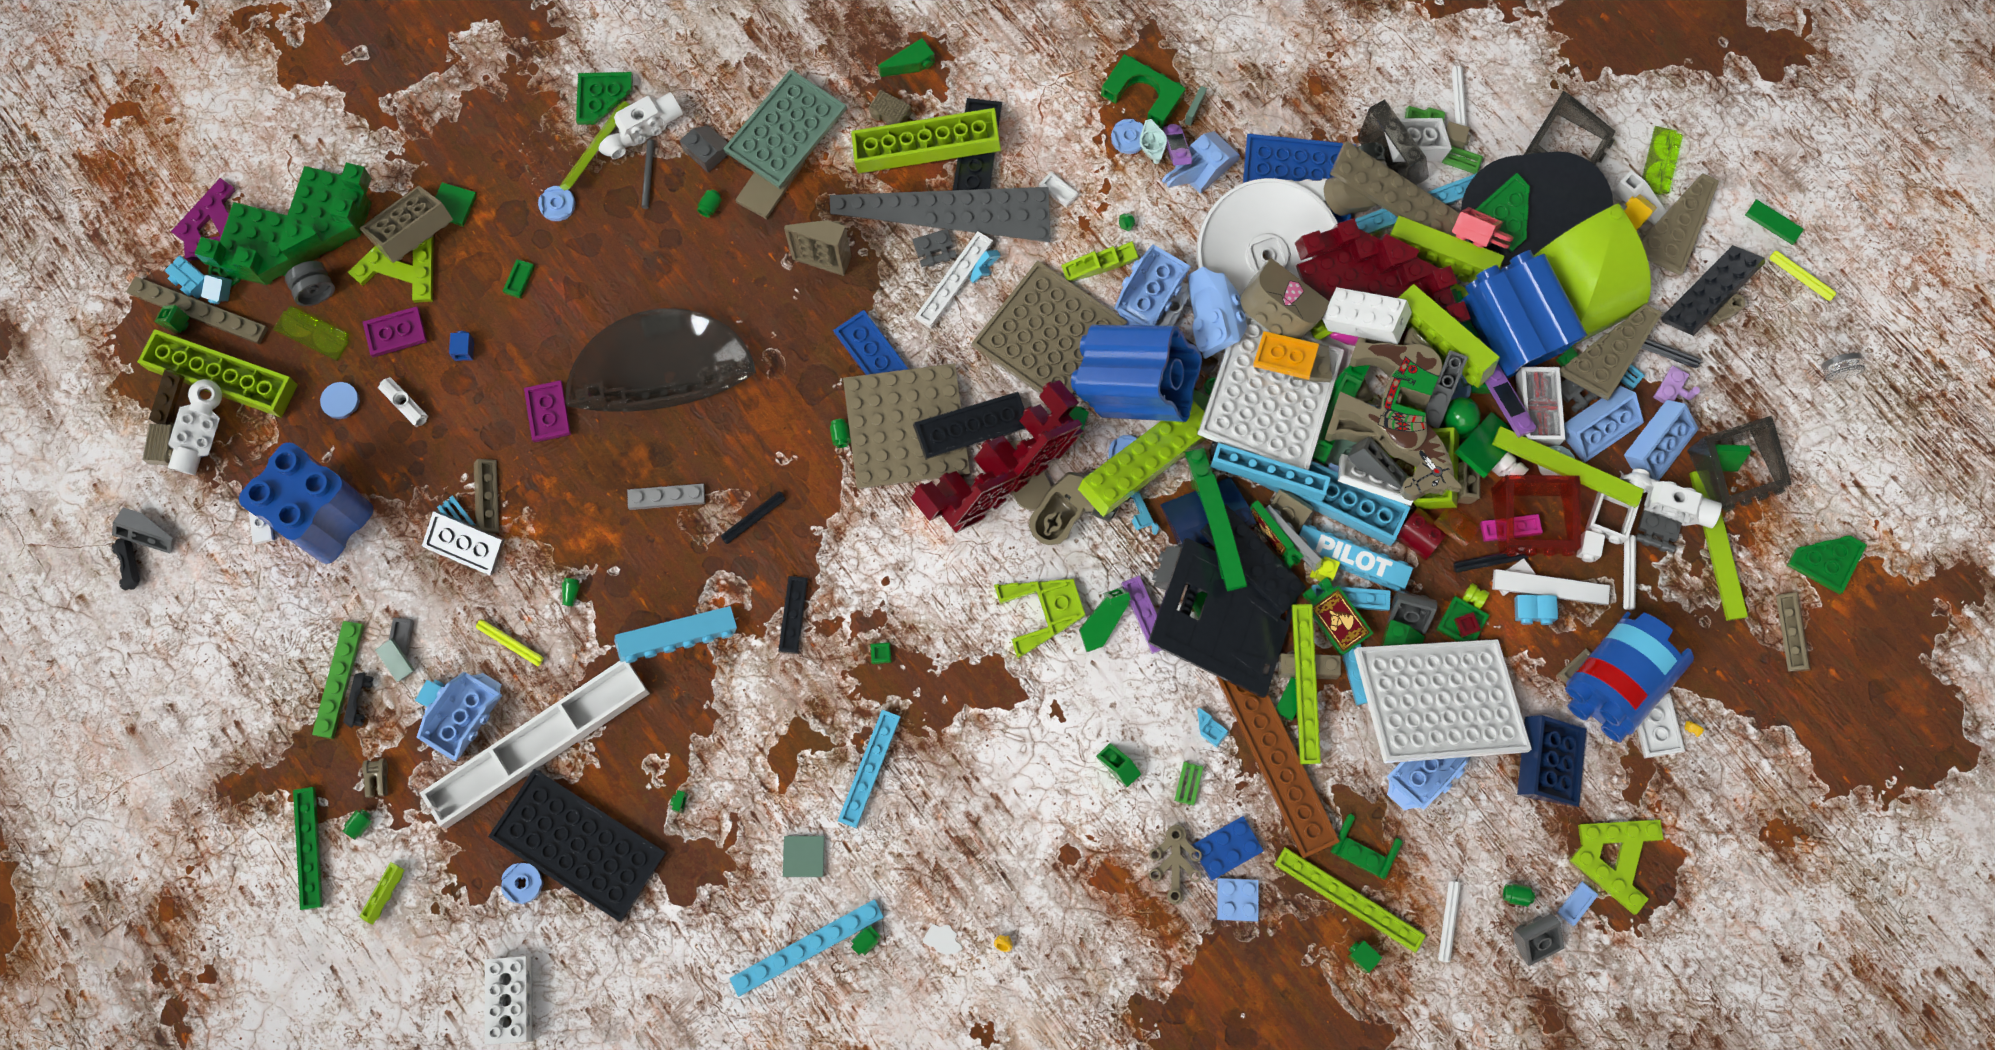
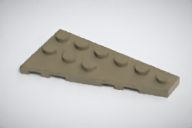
(1675, 234)
(1607, 359)

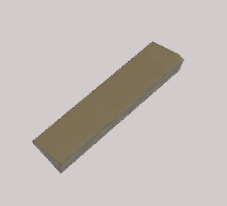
(486, 495)
(1793, 632)

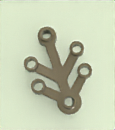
(1175, 860)

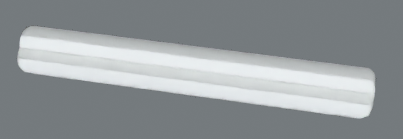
(1459, 96)
(1630, 573)
(1449, 921)

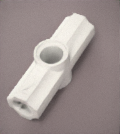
(1170, 317)
(409, 408)

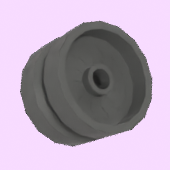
(309, 283)

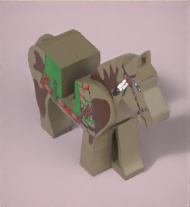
(1396, 428)

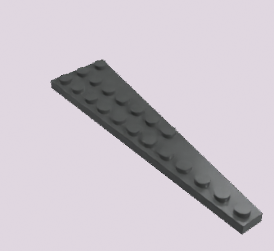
(996, 212)

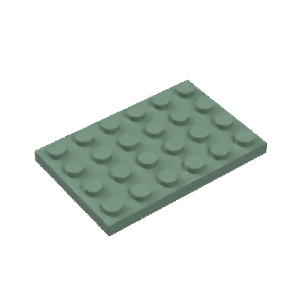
(785, 129)

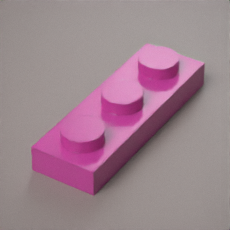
(1523, 527)

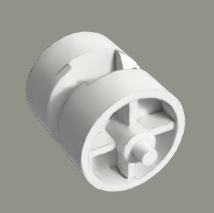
(1509, 466)

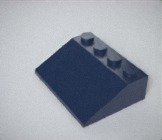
(1188, 517)
(1555, 763)

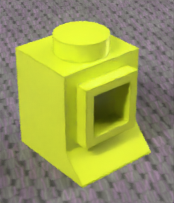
(1327, 569)

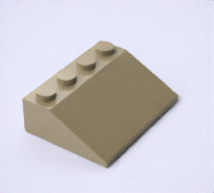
(406, 223)
(820, 245)

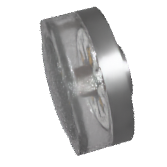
(1843, 366)

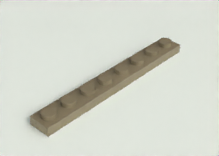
(198, 310)

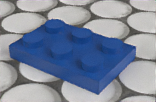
(1227, 848)

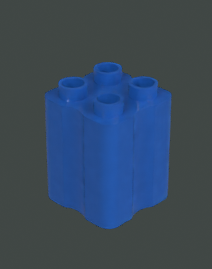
(1522, 313)
(1137, 372)
(306, 503)

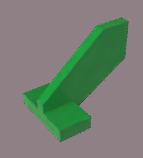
(1104, 619)

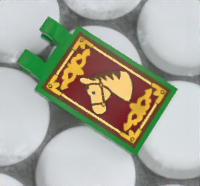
(1275, 535)
(1337, 617)

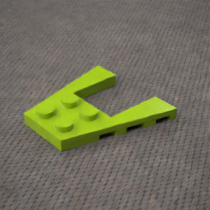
(1060, 607)

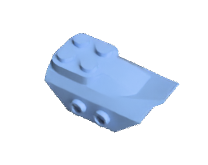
(1151, 287)
(1216, 311)
(458, 713)
(1420, 782)

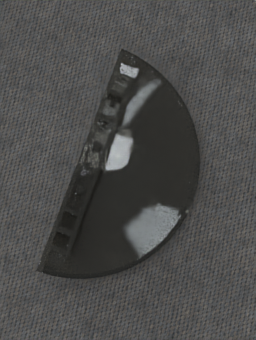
(657, 362)

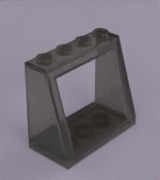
(1578, 114)
(1382, 119)
(1710, 472)

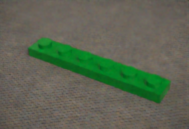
(307, 849)

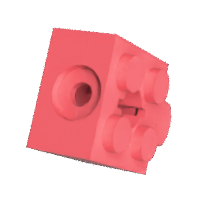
(1480, 229)

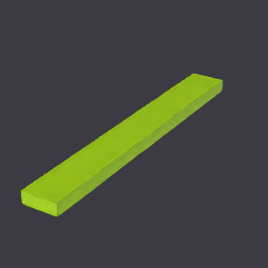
(1568, 466)
(1722, 562)
(1306, 684)
(1350, 900)

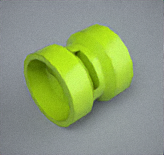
(1474, 595)

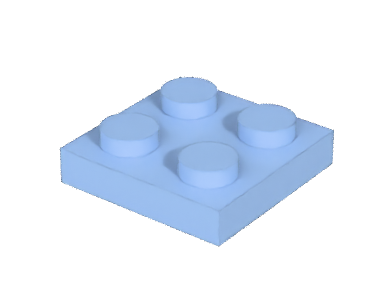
(1237, 900)

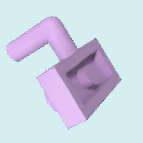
(1672, 386)

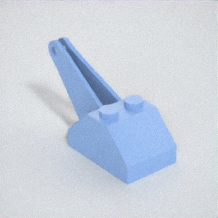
(1209, 161)

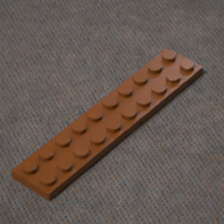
(1281, 769)

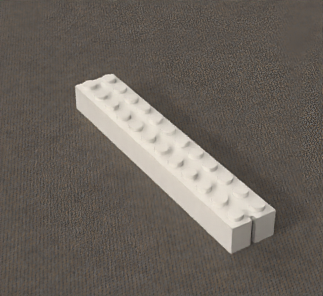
(534, 744)

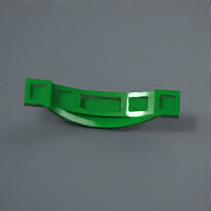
(1348, 383)

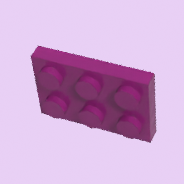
(394, 331)
(547, 411)

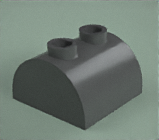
(1412, 610)
(1539, 939)

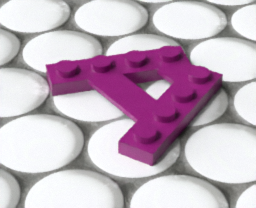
(208, 207)

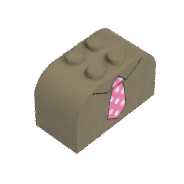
(1282, 301)

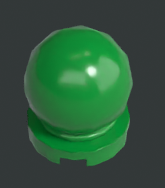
(1463, 416)

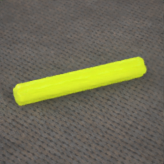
(1802, 275)
(509, 642)

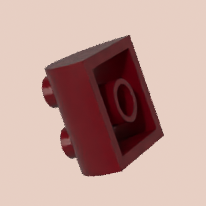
(1421, 534)

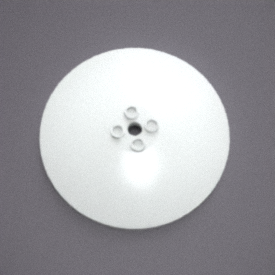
(1257, 219)

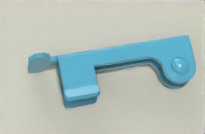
(1144, 518)

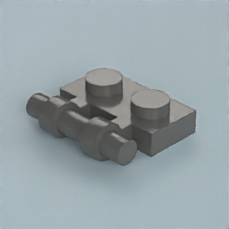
(932, 244)
(1572, 391)
(1659, 526)

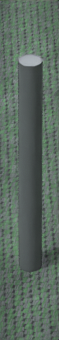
(647, 174)

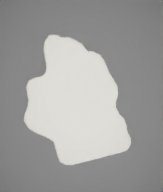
(942, 939)

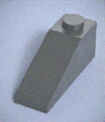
(1376, 462)
(141, 530)

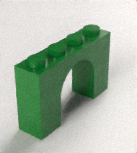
(1130, 72)

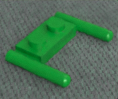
(1363, 856)

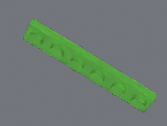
(338, 680)

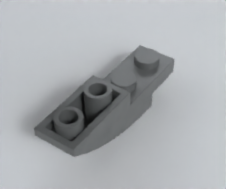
(1444, 388)

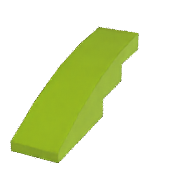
(1100, 262)

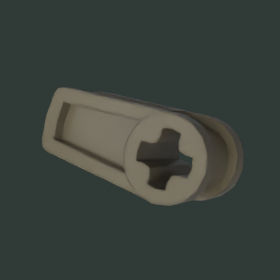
(1728, 310)
(379, 772)

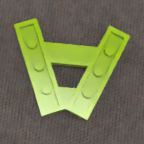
(419, 274)
(1620, 880)

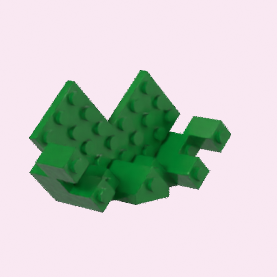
(268, 244)

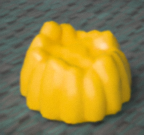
(1693, 728)
(1003, 943)

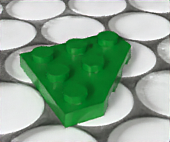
(600, 94)
(1511, 207)
(1829, 561)

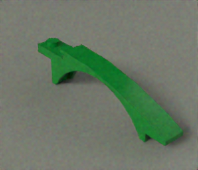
(1208, 491)

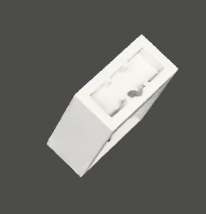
(1614, 537)

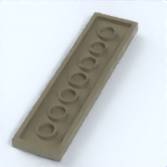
(1391, 190)

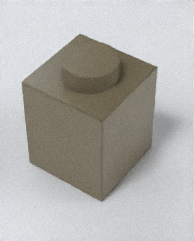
(1458, 134)

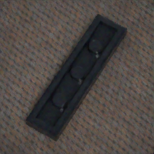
(793, 615)

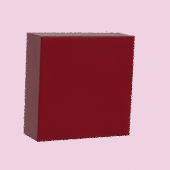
(1467, 624)

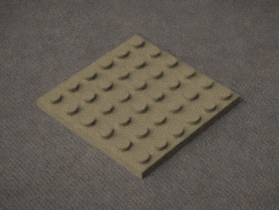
(1041, 329)
(882, 428)

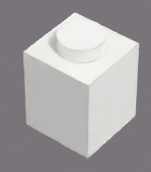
(1591, 546)

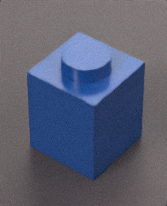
(461, 346)

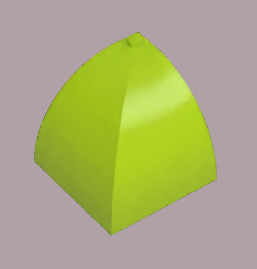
(1601, 269)

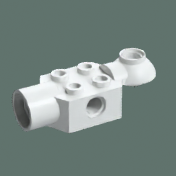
(639, 122)
(194, 428)
(1675, 501)

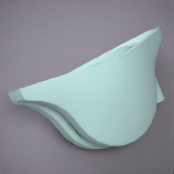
(1153, 141)

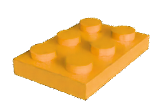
(1286, 355)

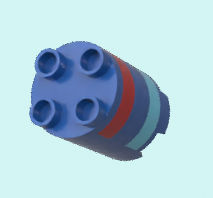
(1627, 675)

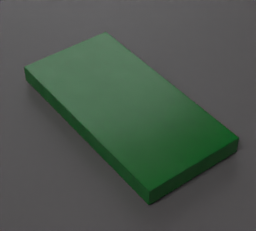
(1478, 447)

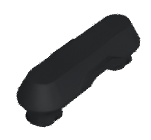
(128, 568)
(351, 718)

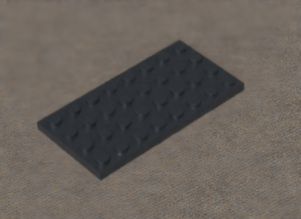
(577, 845)

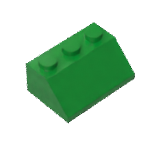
(1400, 634)

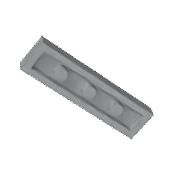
(666, 496)
(1311, 556)

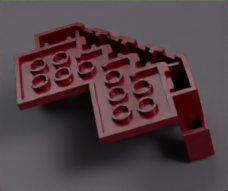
(1372, 265)
(1003, 465)

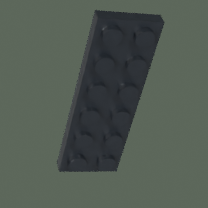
(976, 170)
(1713, 290)
(970, 425)
(1261, 565)

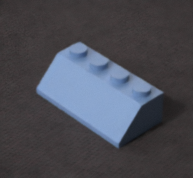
(1603, 423)
(1662, 439)

